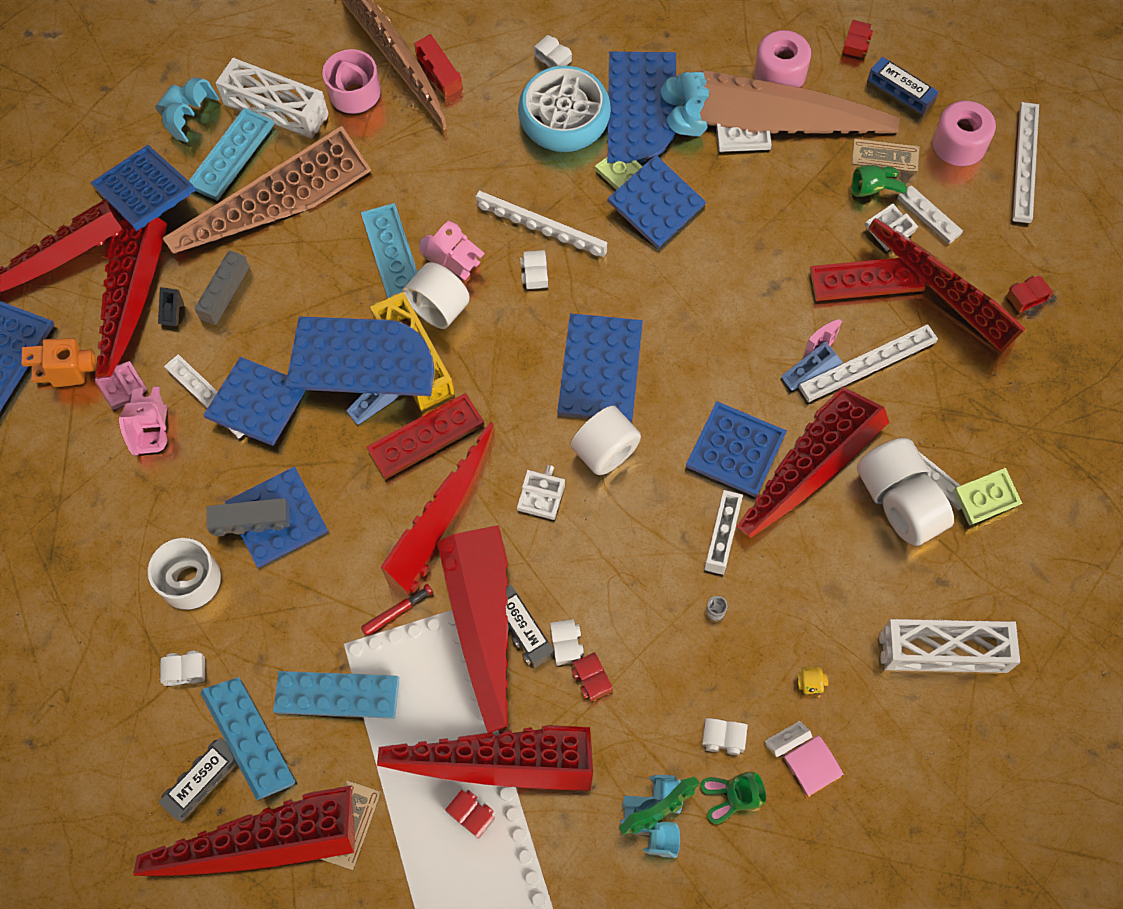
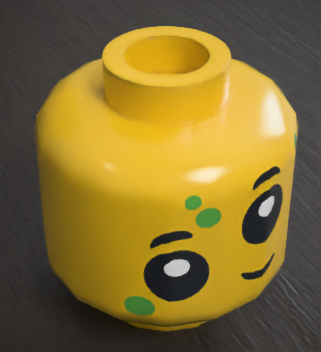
(812, 680)

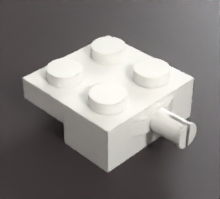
(896, 220)
(541, 493)

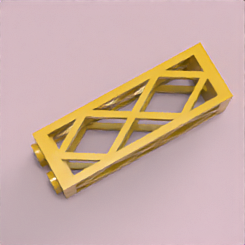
(397, 309)

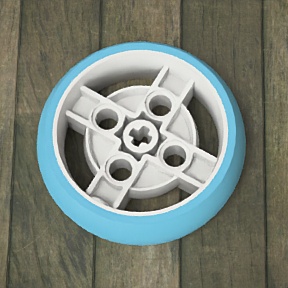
(562, 104)

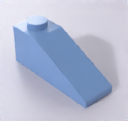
(814, 364)
(368, 405)

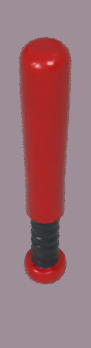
(388, 615)

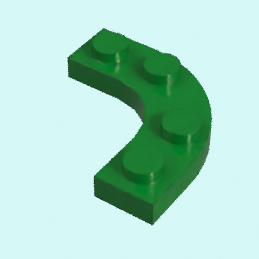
(671, 803)

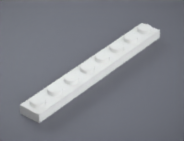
(1026, 163)
(542, 224)
(868, 363)

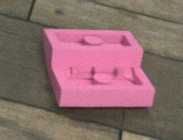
(826, 333)
(119, 387)
(813, 765)

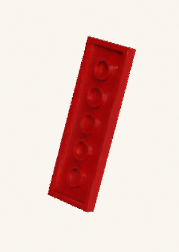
(864, 279)
(425, 435)

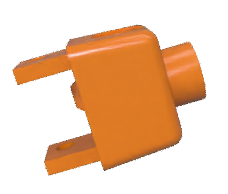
(59, 361)

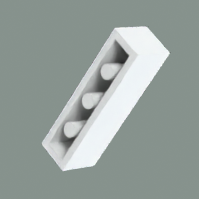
(723, 532)

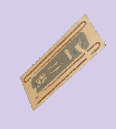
(886, 154)
(364, 805)

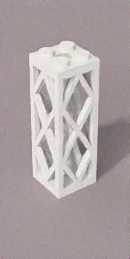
(231, 85)
(901, 632)

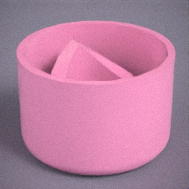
(351, 68)
(783, 71)
(961, 146)

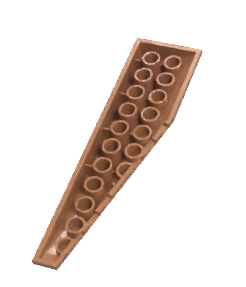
(397, 52)
(781, 107)
(283, 191)

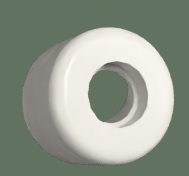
(436, 295)
(606, 440)
(890, 466)
(918, 509)
(171, 560)

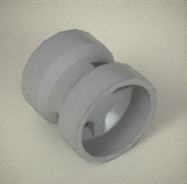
(717, 604)

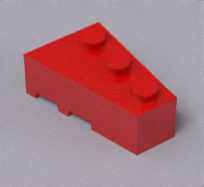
(437, 66)

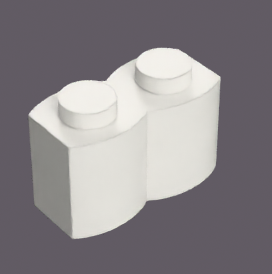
(552, 53)
(535, 269)
(566, 642)
(182, 669)
(725, 736)

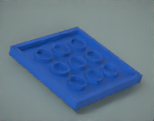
(656, 201)
(254, 401)
(736, 449)
(304, 517)

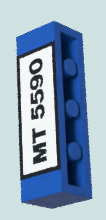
(903, 85)

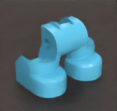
(688, 88)
(176, 101)
(665, 836)

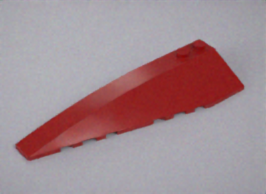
(85, 232)
(128, 281)
(973, 305)
(831, 441)
(419, 546)
(476, 586)
(526, 759)
(279, 836)

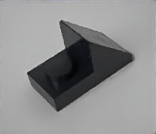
(169, 305)

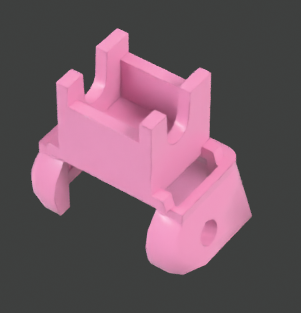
(443, 250)
(140, 414)

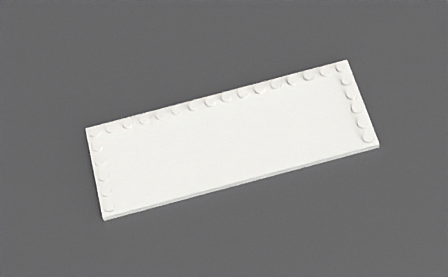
(436, 702)

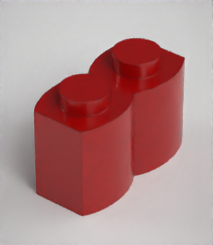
(857, 37)
(1029, 293)
(592, 677)
(470, 813)

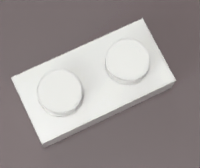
(788, 738)

